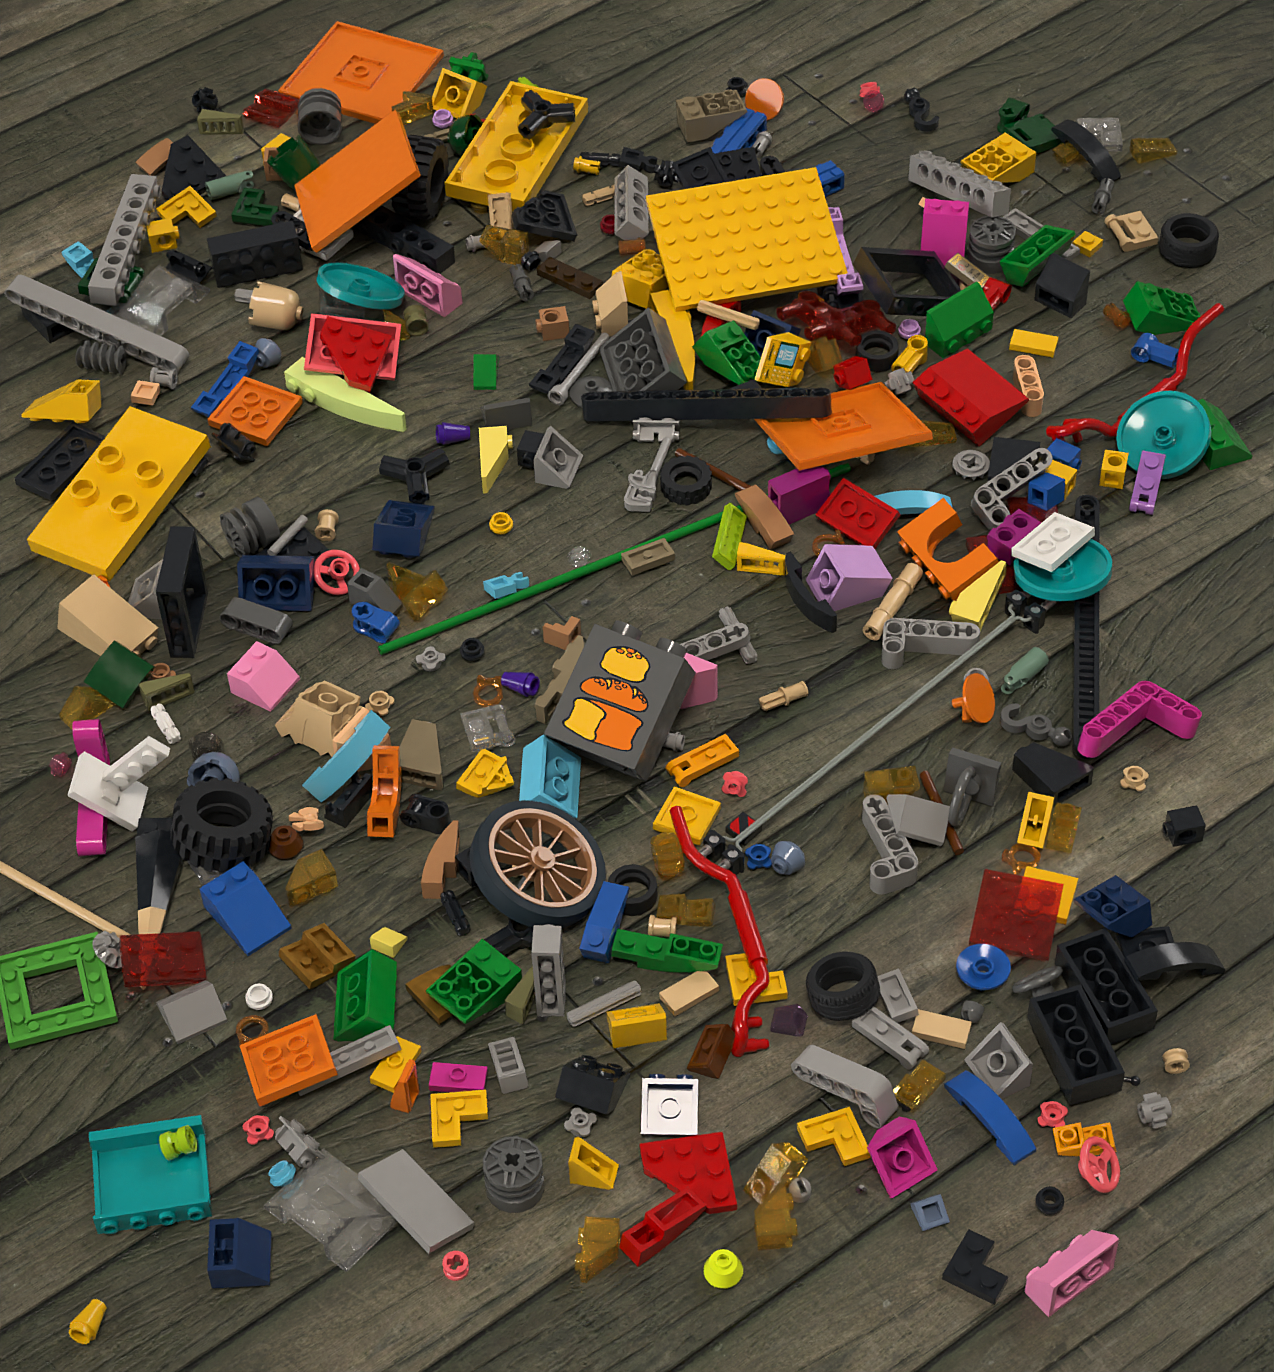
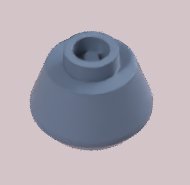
(268, 354)
(787, 858)

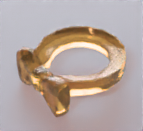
(835, 538)
(482, 681)
(1008, 856)
(252, 1018)

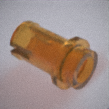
(631, 246)
(1120, 317)

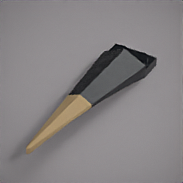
(157, 872)

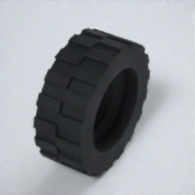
(686, 493)

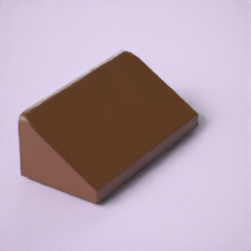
(712, 1050)

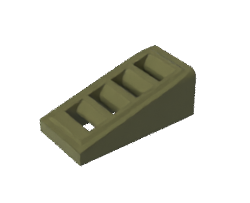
(207, 125)
(161, 689)
(521, 998)

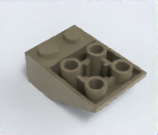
(707, 114)

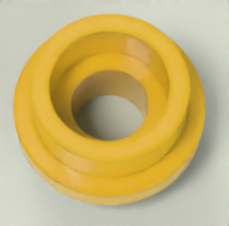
(501, 523)

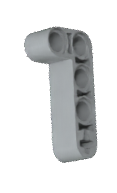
(1013, 484)
(925, 636)
(898, 862)
(850, 1081)

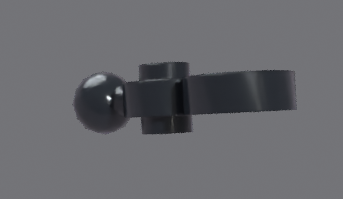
(919, 109)

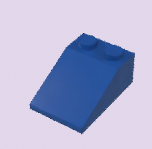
(244, 908)

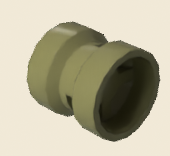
(415, 320)

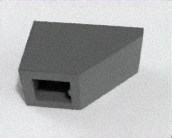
(372, 589)

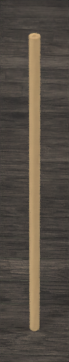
(59, 900)

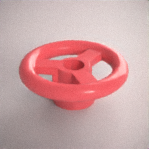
(339, 563)
(1093, 1167)

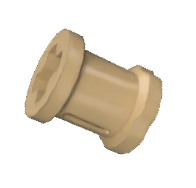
(326, 529)
(662, 927)

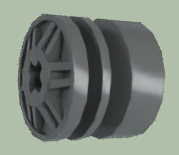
(319, 116)
(990, 242)
(250, 527)
(513, 1174)

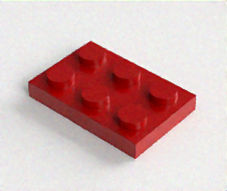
(857, 514)

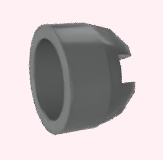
(972, 1011)

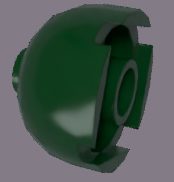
(463, 131)

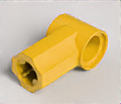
(913, 355)

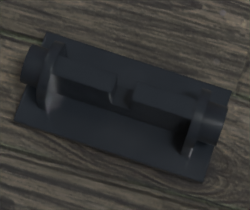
(187, 266)
(240, 448)

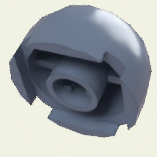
(212, 766)

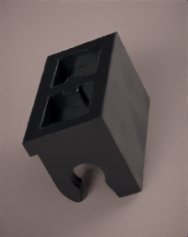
(350, 800)

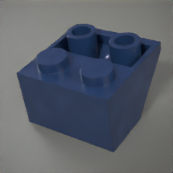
(1117, 907)
(238, 1254)

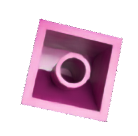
(945, 228)

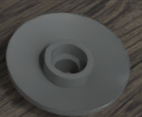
(588, 384)

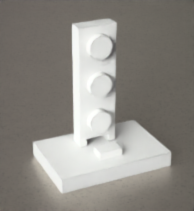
(115, 788)

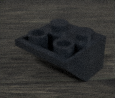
(1062, 286)
(592, 1084)

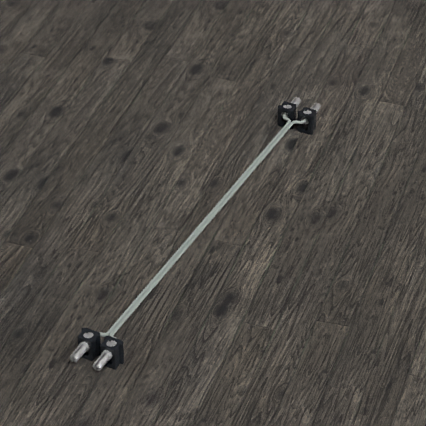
(1015, 606)

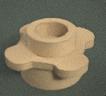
(379, 702)
(1134, 778)

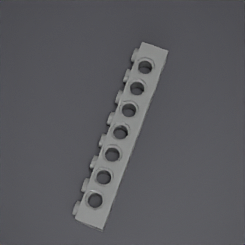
(124, 239)

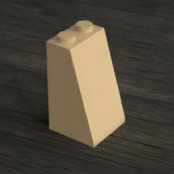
(99, 616)

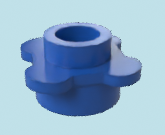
(756, 851)

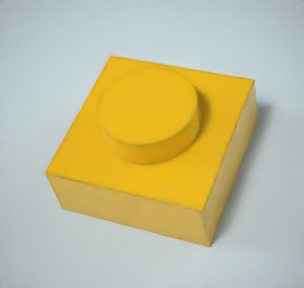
(1088, 243)

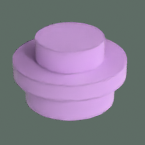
(442, 118)
(909, 328)

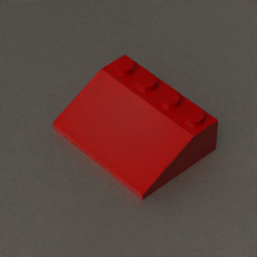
(969, 395)

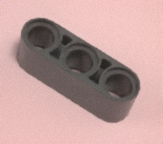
(256, 620)

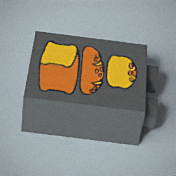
(621, 699)

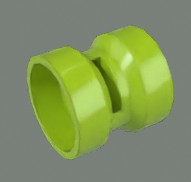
(178, 1142)

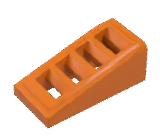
(406, 1089)

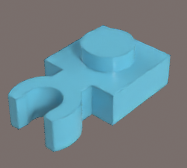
(503, 585)

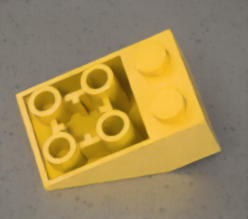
(1002, 160)
(643, 276)
(71, 402)

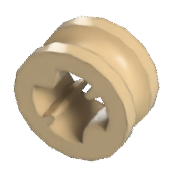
(1176, 1061)

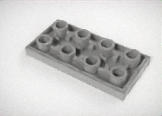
(415, 1201)

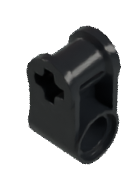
(426, 814)

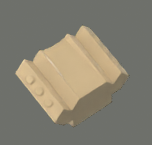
(319, 716)

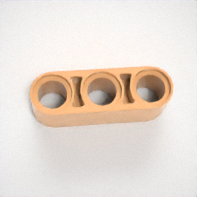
(1028, 382)

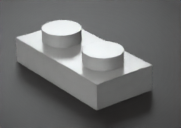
(897, 996)

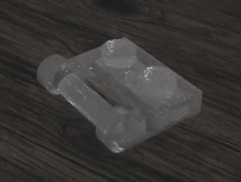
(479, 730)

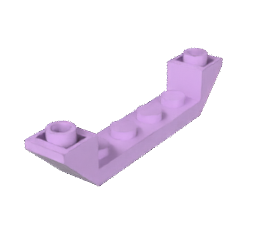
(851, 282)

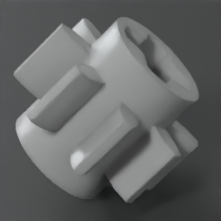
(899, 381)
(1154, 1110)

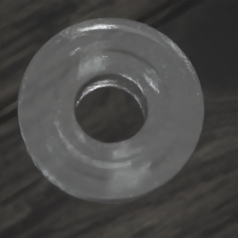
(579, 556)

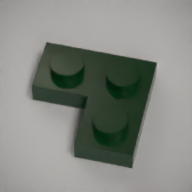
(251, 210)

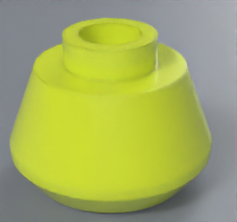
(723, 1269)

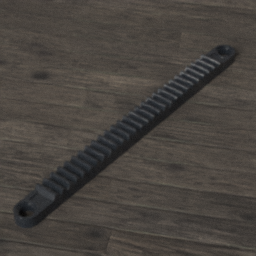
(1085, 639)

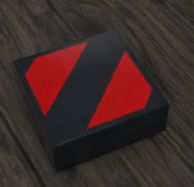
(739, 824)

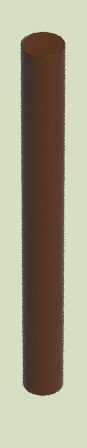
(717, 473)
(934, 796)

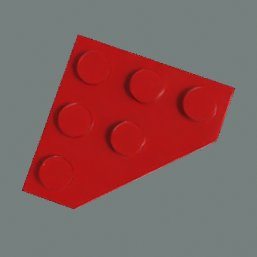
(355, 351)
(693, 1163)

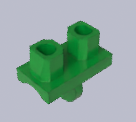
(469, 67)

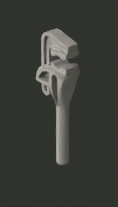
(643, 488)

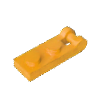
(702, 760)

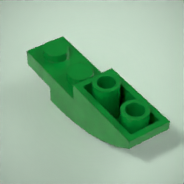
(667, 955)

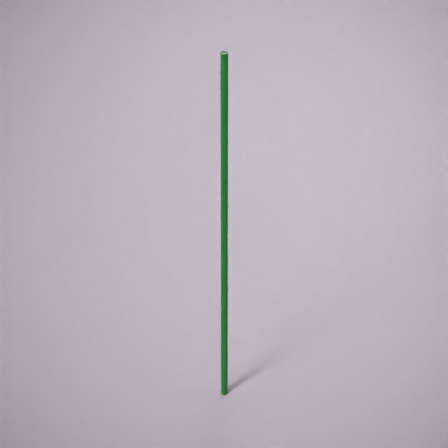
(559, 580)

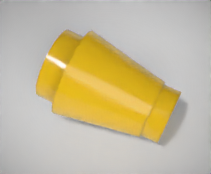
(87, 1322)

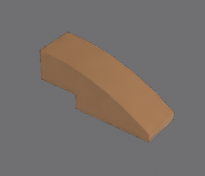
(764, 517)
(441, 862)

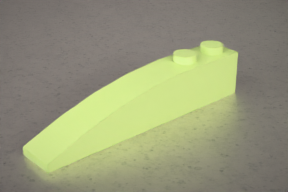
(336, 396)

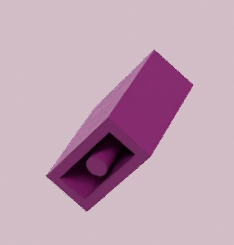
(800, 492)

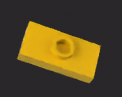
(391, 1067)

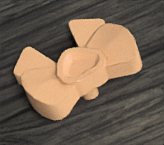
(309, 817)

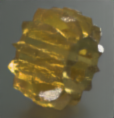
(667, 854)

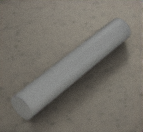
(287, 535)

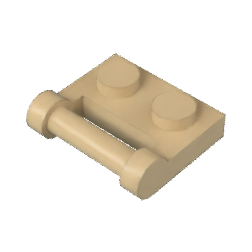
(1136, 227)

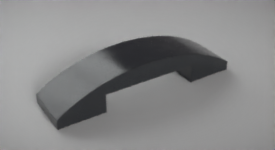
(1089, 148)
(576, 346)
(817, 612)
(1176, 956)

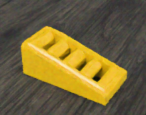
(753, 558)

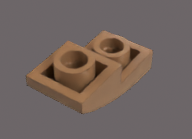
(155, 158)

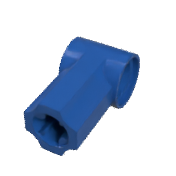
(1150, 348)

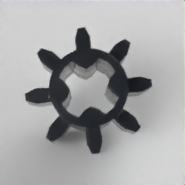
(204, 99)
(665, 174)

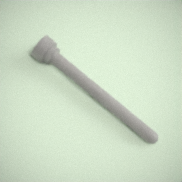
(559, 393)

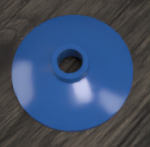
(983, 958)

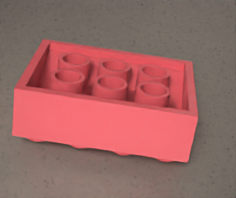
(318, 355)

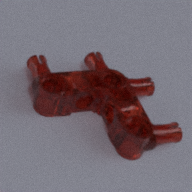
(833, 322)

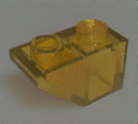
(505, 243)
(824, 354)
(891, 781)
(310, 878)
(779, 1165)
(773, 1220)
(599, 1246)

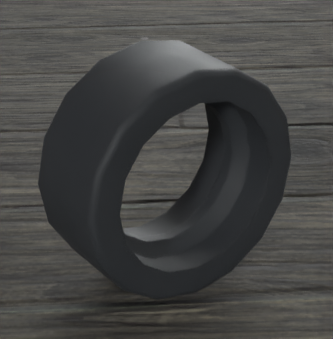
(880, 339)
(639, 874)

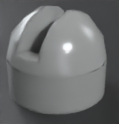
(795, 1190)

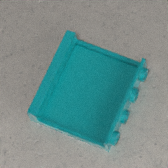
(139, 1185)

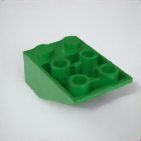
(1159, 309)
(729, 353)
(476, 983)

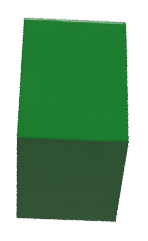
(485, 371)

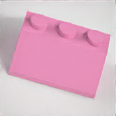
(427, 286)
(1072, 1270)

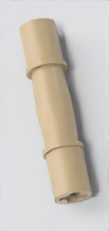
(893, 601)

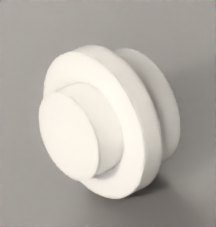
(258, 996)

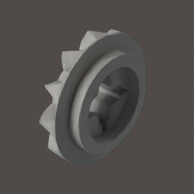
(967, 458)
(109, 956)

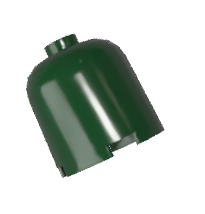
(293, 161)

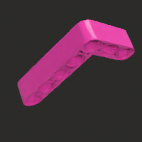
(1139, 702)
(91, 826)

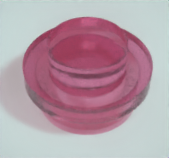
(873, 101)
(60, 764)

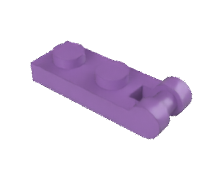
(1147, 482)

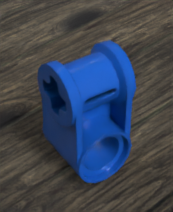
(374, 622)

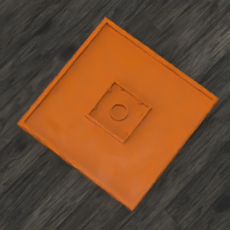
(363, 70)
(356, 181)
(860, 424)

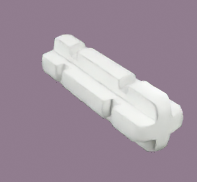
(165, 723)

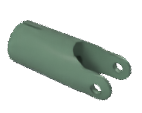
(228, 185)
(1025, 669)

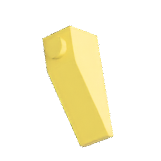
(493, 453)
(977, 599)

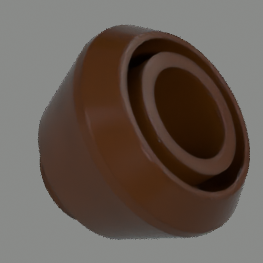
(285, 842)

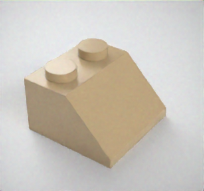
(611, 305)

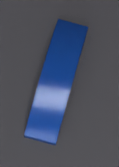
(241, 363)
(994, 1114)

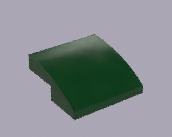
(118, 674)

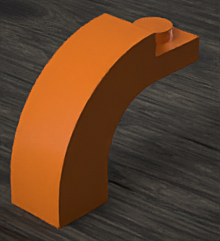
(386, 792)

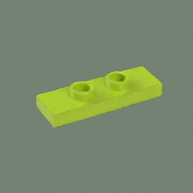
(729, 536)

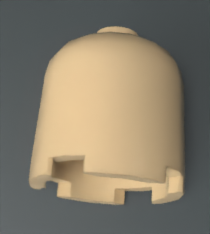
(274, 307)

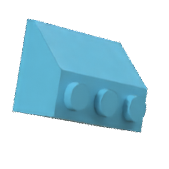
(550, 775)

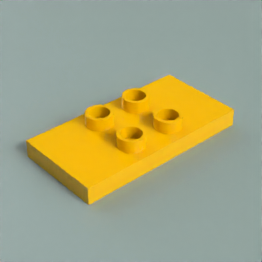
(504, 160)
(119, 493)

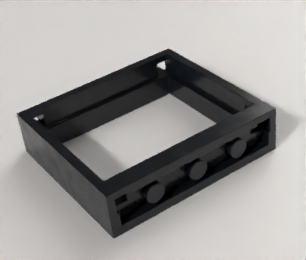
(873, 261)
(182, 608)

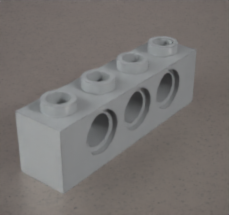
(630, 205)
(548, 970)

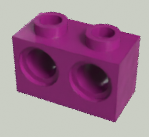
(1009, 533)

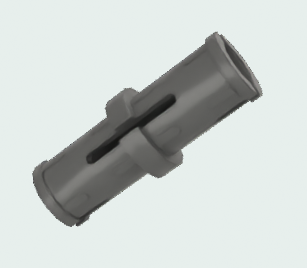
(1102, 195)
(521, 282)

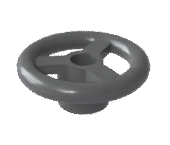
(1038, 982)

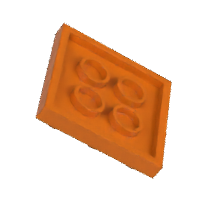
(256, 410)
(288, 1060)

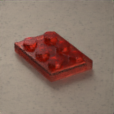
(162, 959)

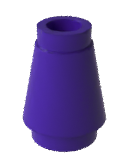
(450, 433)
(521, 682)

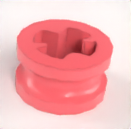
(461, 1271)

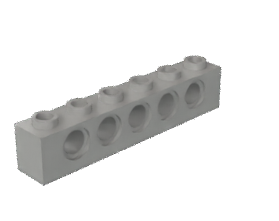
(959, 184)

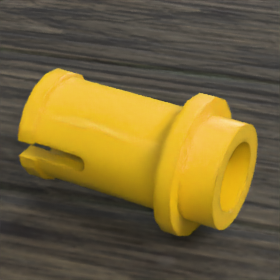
(586, 165)

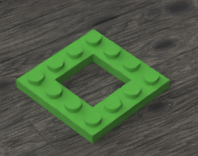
(95, 1011)

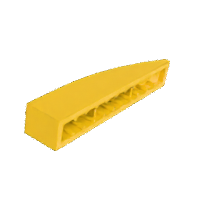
(680, 330)

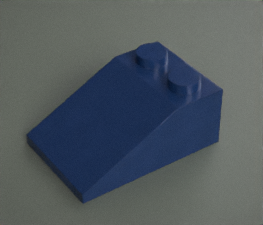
(402, 528)

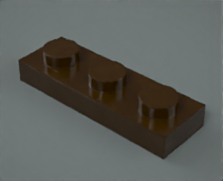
(569, 277)

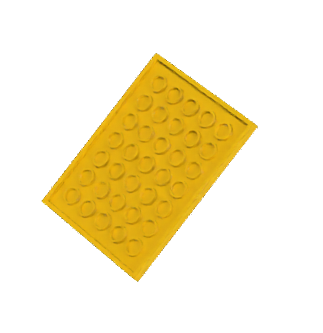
(746, 238)

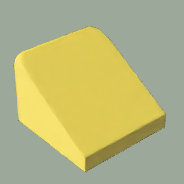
(387, 941)

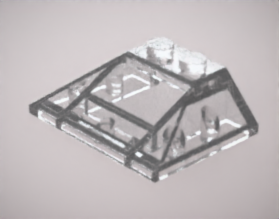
(156, 298)
(333, 1209)

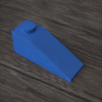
(604, 922)

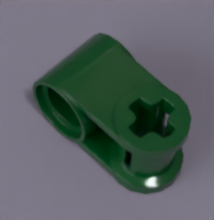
(1012, 111)

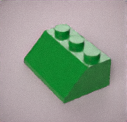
(1032, 255)
(958, 320)
(1225, 443)
(365, 997)

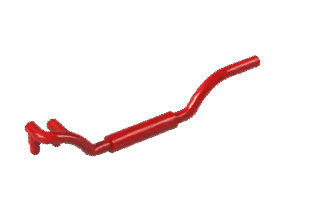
(1074, 426)
(748, 934)

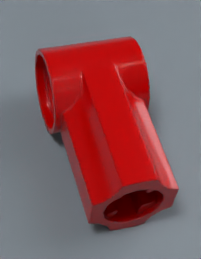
(996, 291)

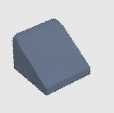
(930, 1212)

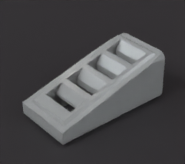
(508, 1065)

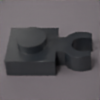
(636, 160)

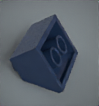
(277, 581)

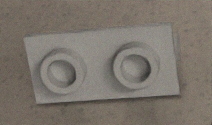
(646, 428)
(293, 1135)

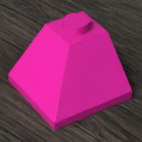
(900, 1155)

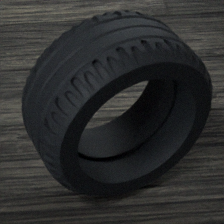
(1188, 226)
(847, 1003)

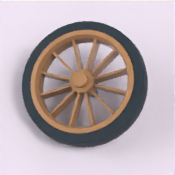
(537, 864)

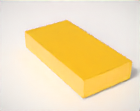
(1033, 343)

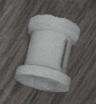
(164, 378)

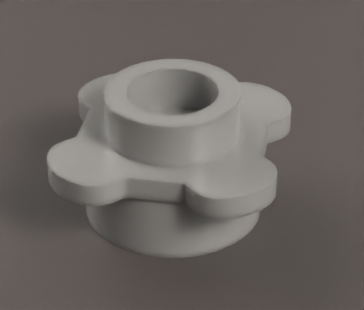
(430, 659)
(580, 1129)

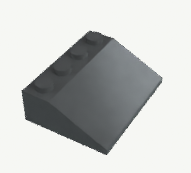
(643, 356)

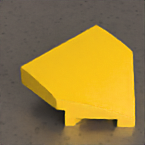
(485, 775)

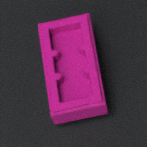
(457, 1077)

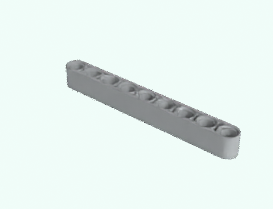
(96, 323)

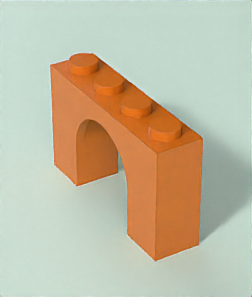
(923, 536)

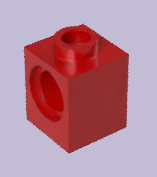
(852, 372)

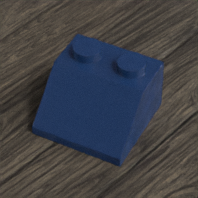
(767, 327)

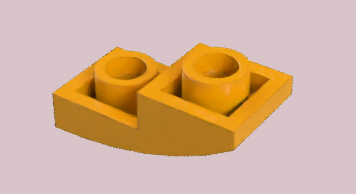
(1071, 1138)

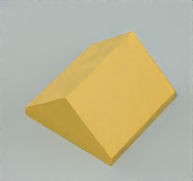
(637, 1025)

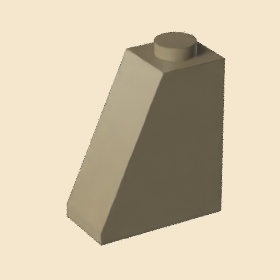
(421, 756)

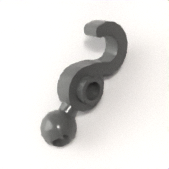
(1036, 726)

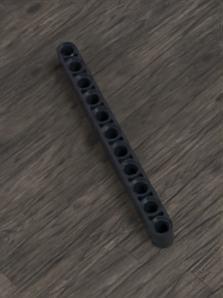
(707, 404)

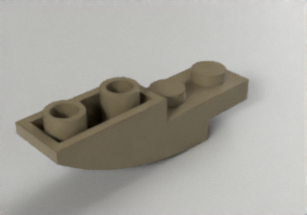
(562, 669)

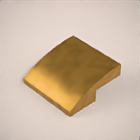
(317, 956)
(417, 989)

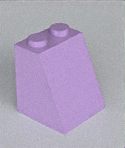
(848, 575)

